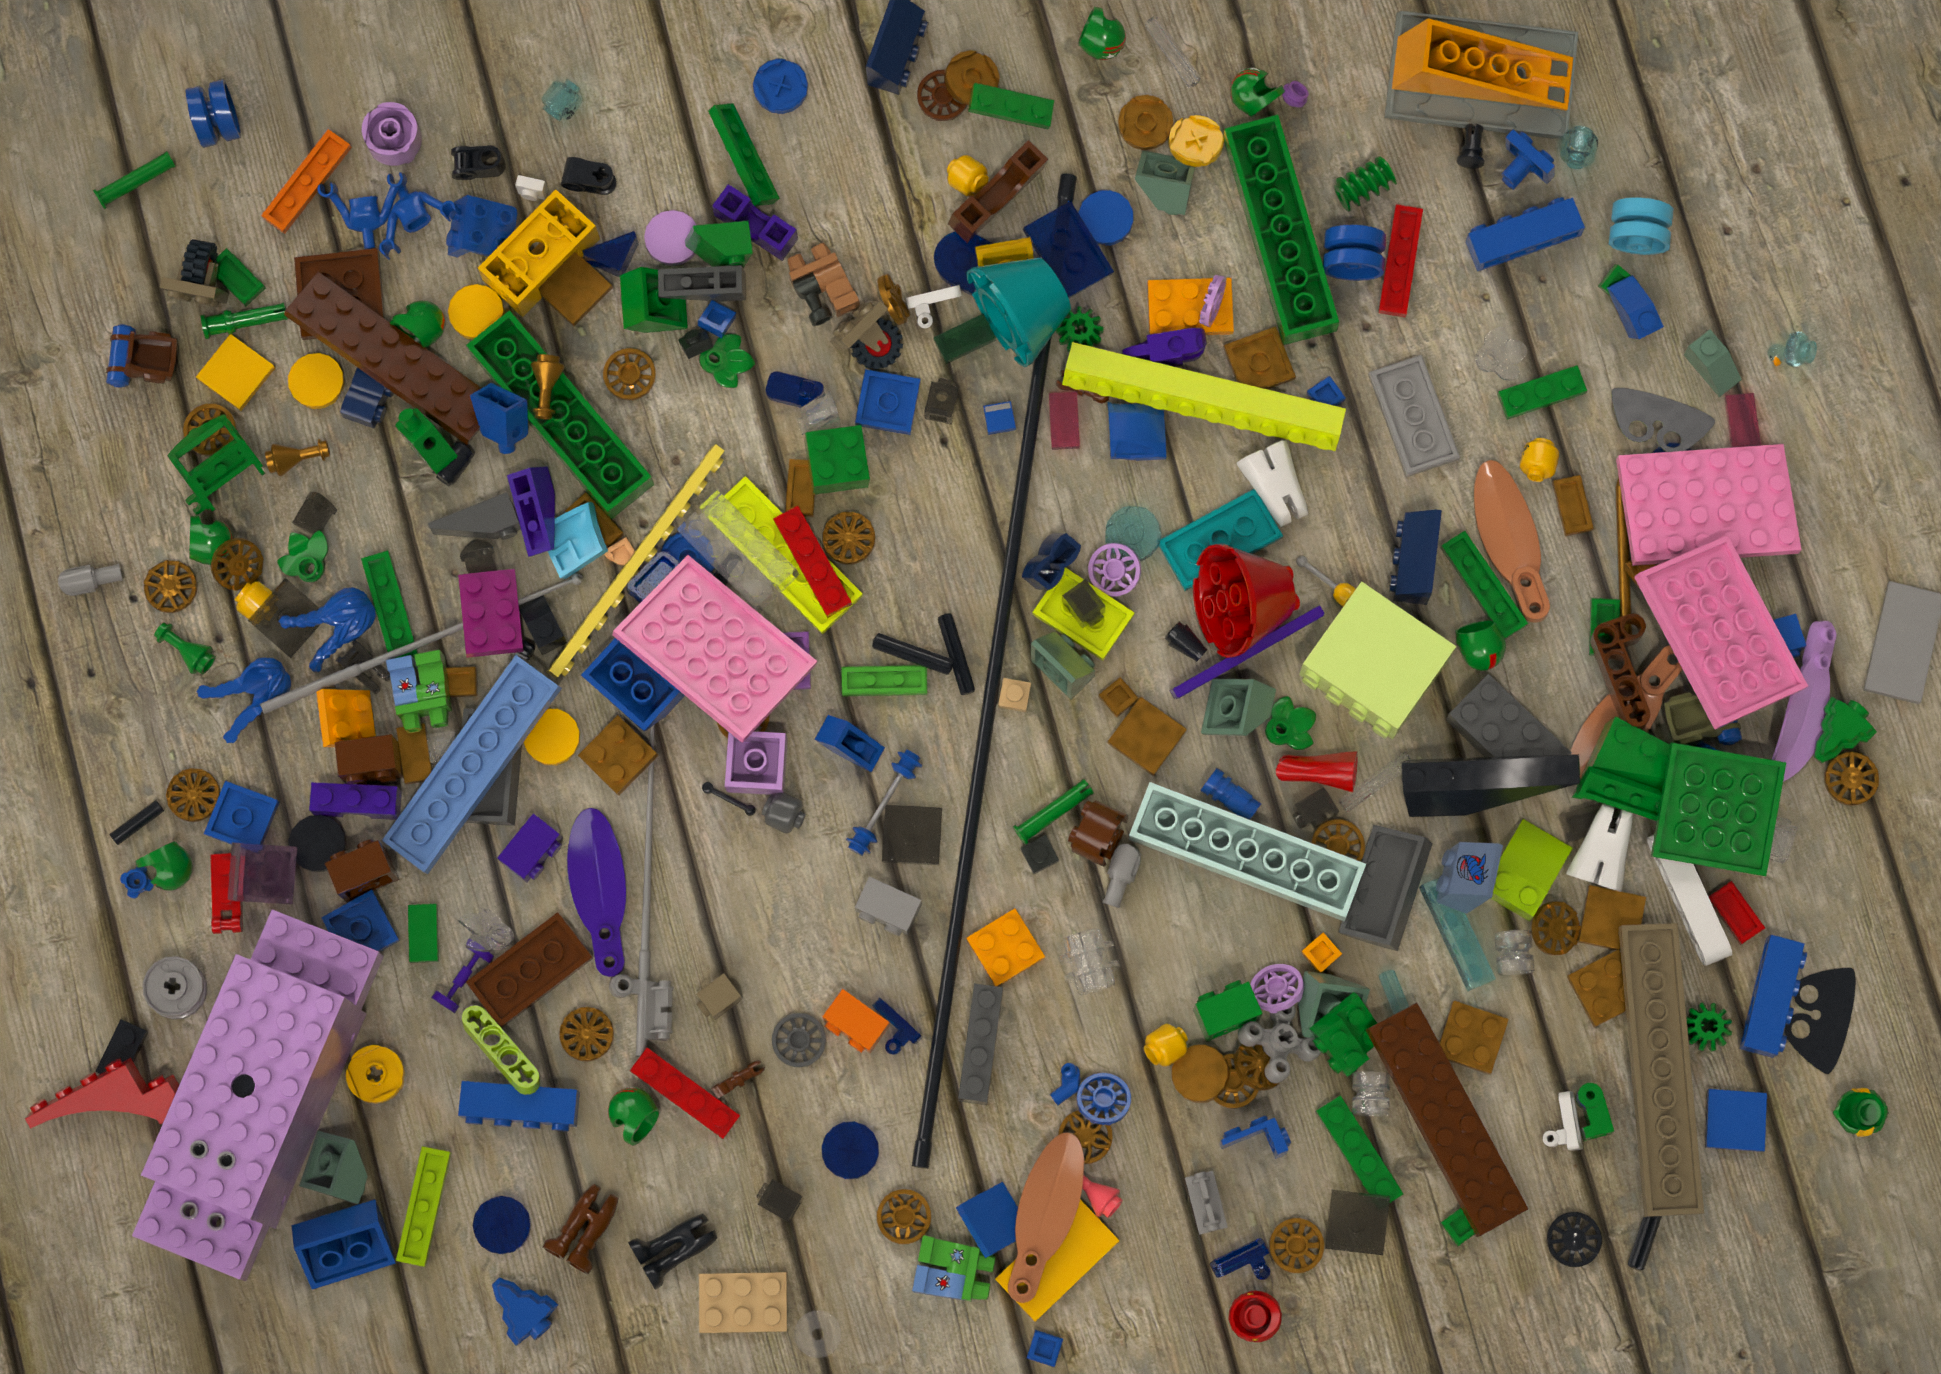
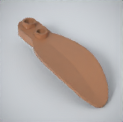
(1510, 536)
(1605, 711)
(1046, 1210)

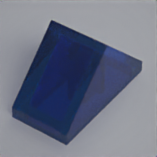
(613, 255)

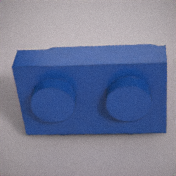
(480, 226)
(1277, 1138)

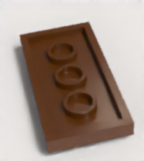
(529, 970)

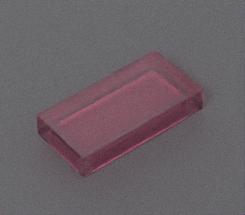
(1742, 420)
(1064, 421)

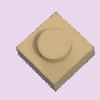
(1014, 695)

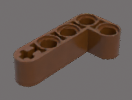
(1626, 675)

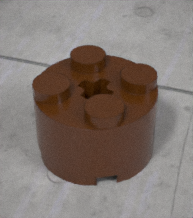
(1098, 832)

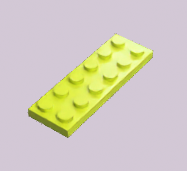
(760, 514)

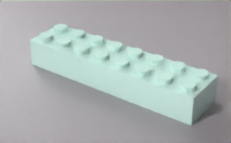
(1247, 851)

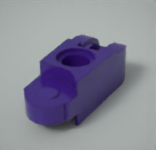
(1171, 347)

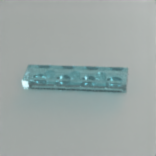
(1459, 940)

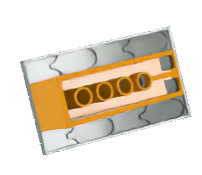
(1481, 74)

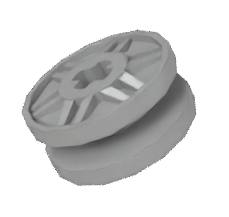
(165, 974)

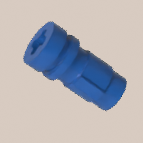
(1231, 795)

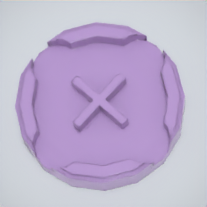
(666, 237)

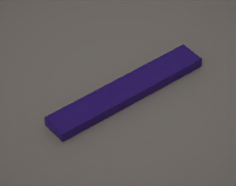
(1228, 663)

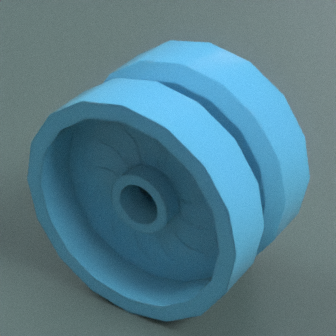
(1641, 226)

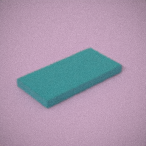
(1239, 524)

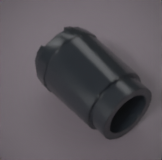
(453, 470)

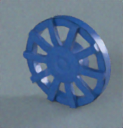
(1103, 1099)

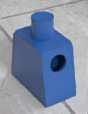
(501, 416)

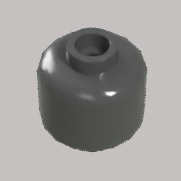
(783, 812)

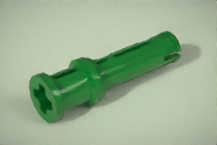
(229, 321)

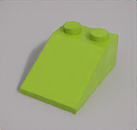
(1528, 869)

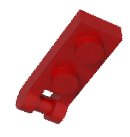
(219, 890)

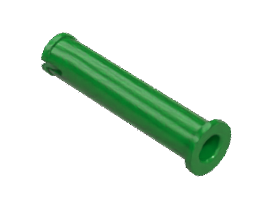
(134, 179)
(1052, 811)

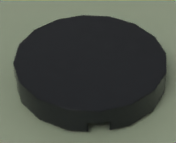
(316, 841)

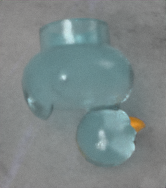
(1795, 352)

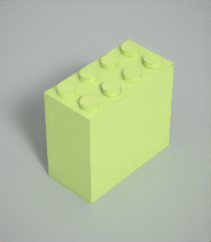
(1376, 661)

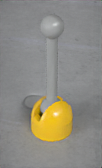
(1342, 591)

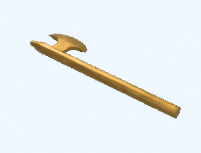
(1623, 558)

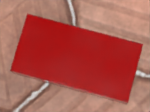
(1736, 913)

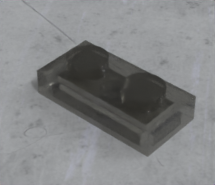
(1577, 822)

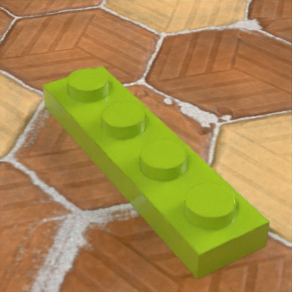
(423, 1206)

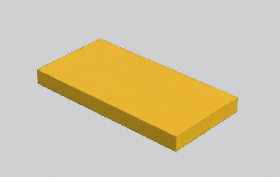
(1081, 1249)

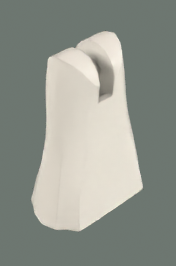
(1275, 481)
(1604, 850)

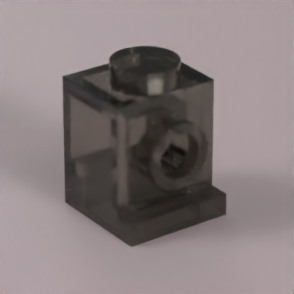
(942, 410)
(1314, 809)

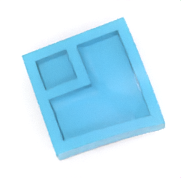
(576, 540)

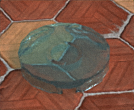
(1136, 529)

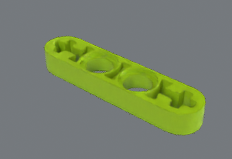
(499, 1050)

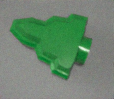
(1842, 729)

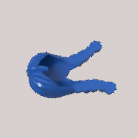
(347, 611)
(263, 678)

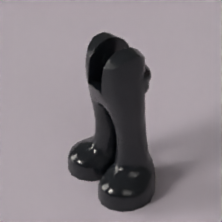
(689, 1247)

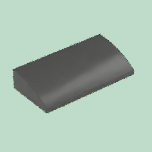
(500, 801)
(1386, 887)

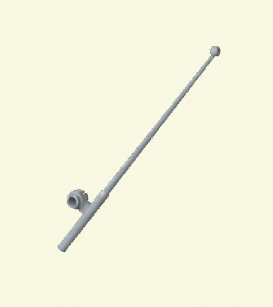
(332, 680)
(637, 986)

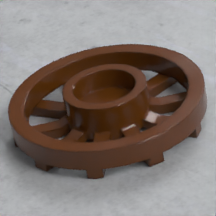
(940, 97)

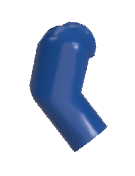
(1069, 1085)

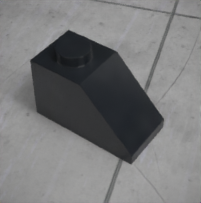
(542, 624)

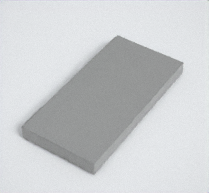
(1414, 416)
(1903, 642)

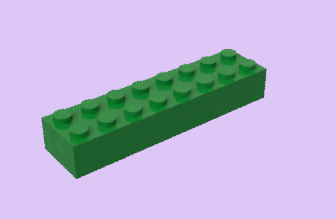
(1280, 230)
(576, 429)

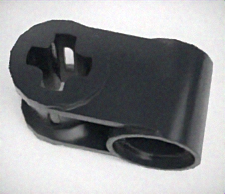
(470, 162)
(583, 176)

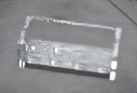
(738, 551)

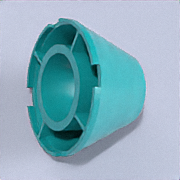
(1021, 304)

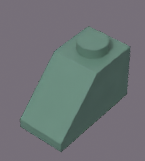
(1713, 363)

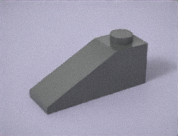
(703, 283)
(486, 520)

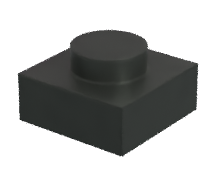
(695, 342)
(1039, 854)

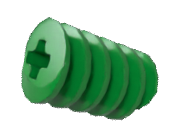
(1363, 182)

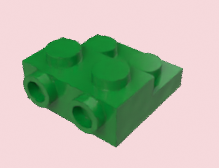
(1344, 1035)

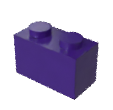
(531, 848)

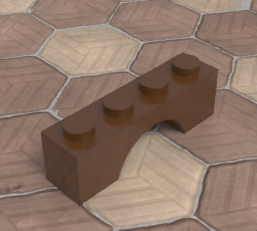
(998, 192)

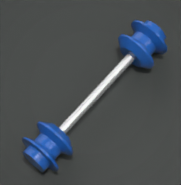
(864, 836)

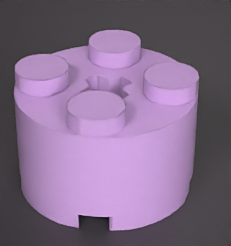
(381, 123)

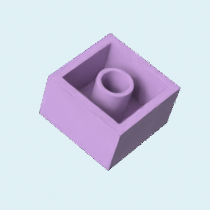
(756, 764)

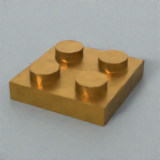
(618, 755)
(1600, 988)
(1472, 1037)

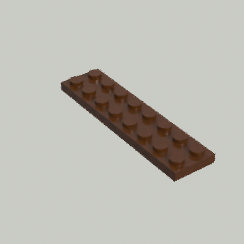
(387, 355)
(1447, 1119)

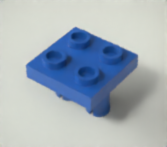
(1527, 160)

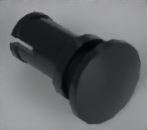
(1471, 151)

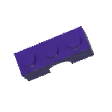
(766, 231)
(355, 799)

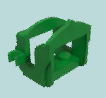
(217, 468)

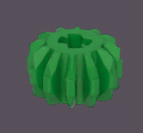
(1091, 331)
(1718, 1026)

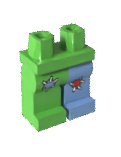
(420, 697)
(960, 1274)

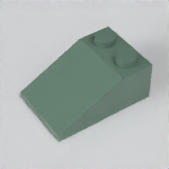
(1062, 663)

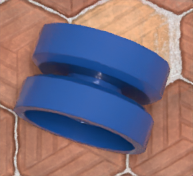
(207, 114)
(1354, 252)

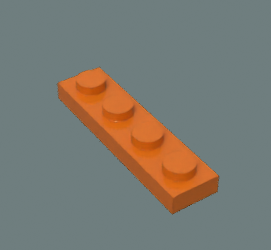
(305, 181)

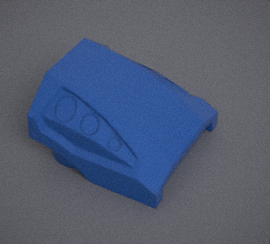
(1136, 432)

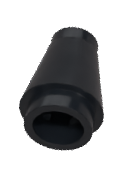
(1185, 641)

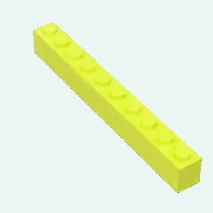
(1204, 396)

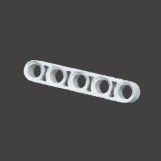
(1694, 909)

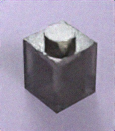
(1084, 604)
(779, 1200)

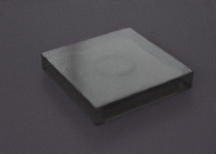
(284, 601)
(912, 835)
(1357, 1222)

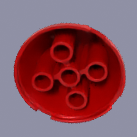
(1241, 598)

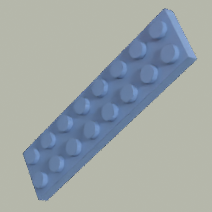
(471, 764)

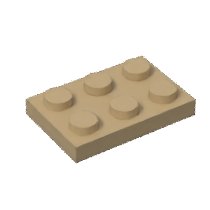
(743, 1302)

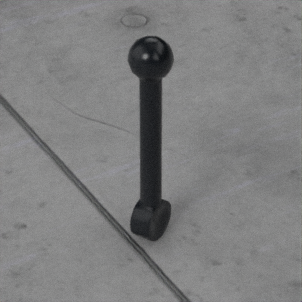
(708, 789)

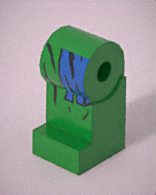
(1595, 1110)

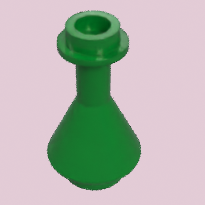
(196, 656)

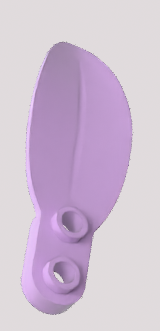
(1805, 708)

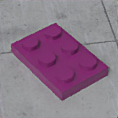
(490, 613)

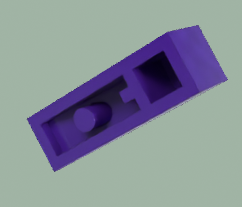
(535, 507)

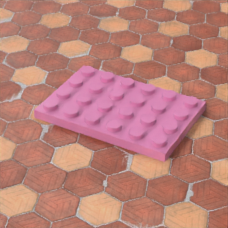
(1702, 495)
(1721, 632)
(714, 648)

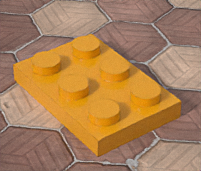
(1179, 302)

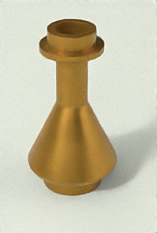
(546, 371)
(283, 458)

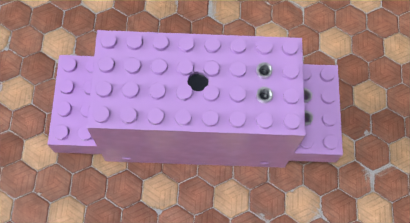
(255, 1094)

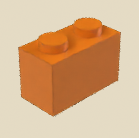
(855, 1021)

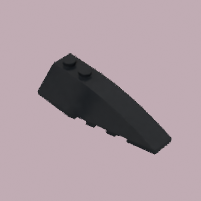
(1482, 783)

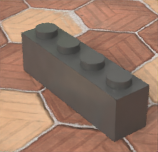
(980, 1044)

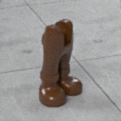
(597, 1226)

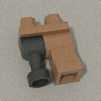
(822, 276)

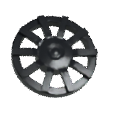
(1574, 1239)

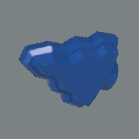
(523, 1311)

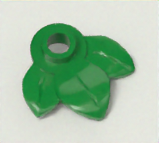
(730, 360)
(304, 553)
(1294, 723)

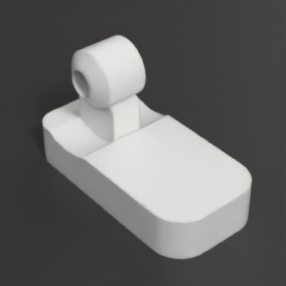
(921, 302)
(1571, 1133)

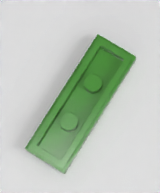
(884, 680)

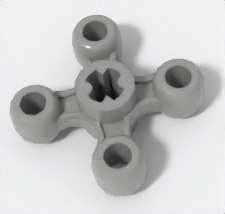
(1278, 1043)

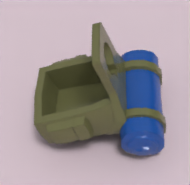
(1691, 724)

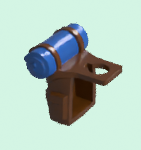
(140, 356)

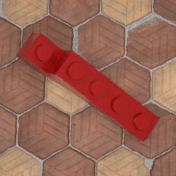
(116, 1089)

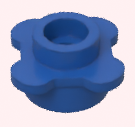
(129, 878)

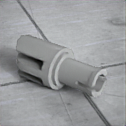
(86, 579)
(1122, 872)

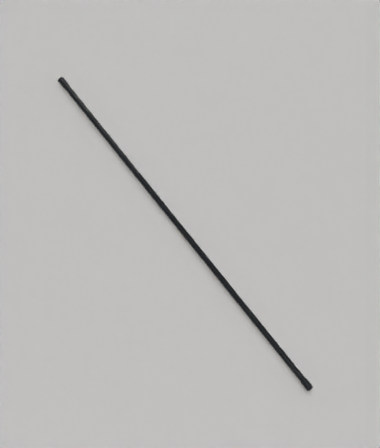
(923, 1143)

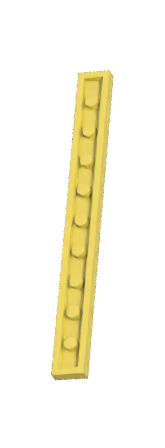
(644, 552)

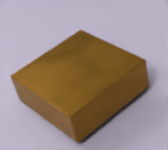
(1118, 697)

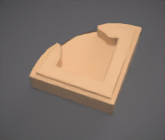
(620, 552)

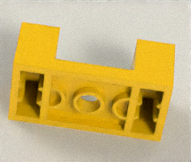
(517, 272)

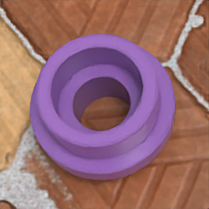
(1295, 94)

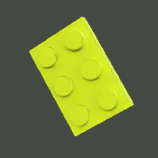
(1095, 639)

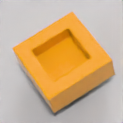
(1321, 953)

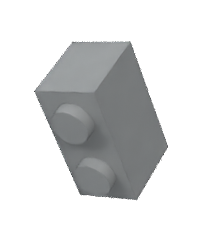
(887, 906)

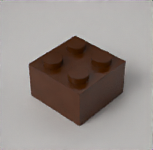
(369, 760)
(361, 870)

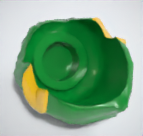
(1861, 1112)

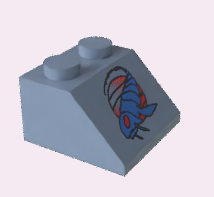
(1468, 875)

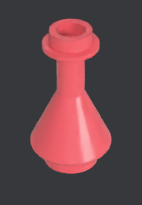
(1102, 1198)

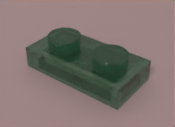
(964, 339)

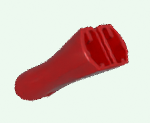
(1333, 769)

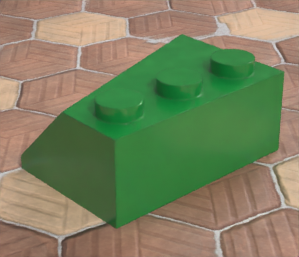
(1629, 754)

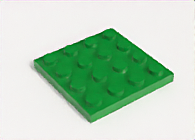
(1718, 809)

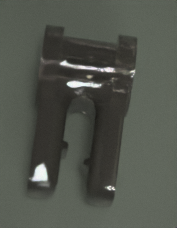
(358, 654)

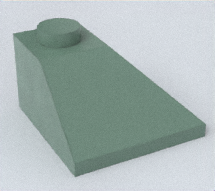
(1165, 181)
(1237, 706)
(1322, 994)
(335, 1168)

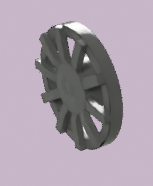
(799, 1040)

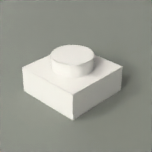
(531, 188)

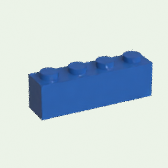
(1524, 233)
(1772, 996)
(506, 1105)

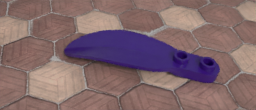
(598, 885)

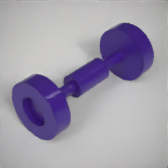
(460, 980)

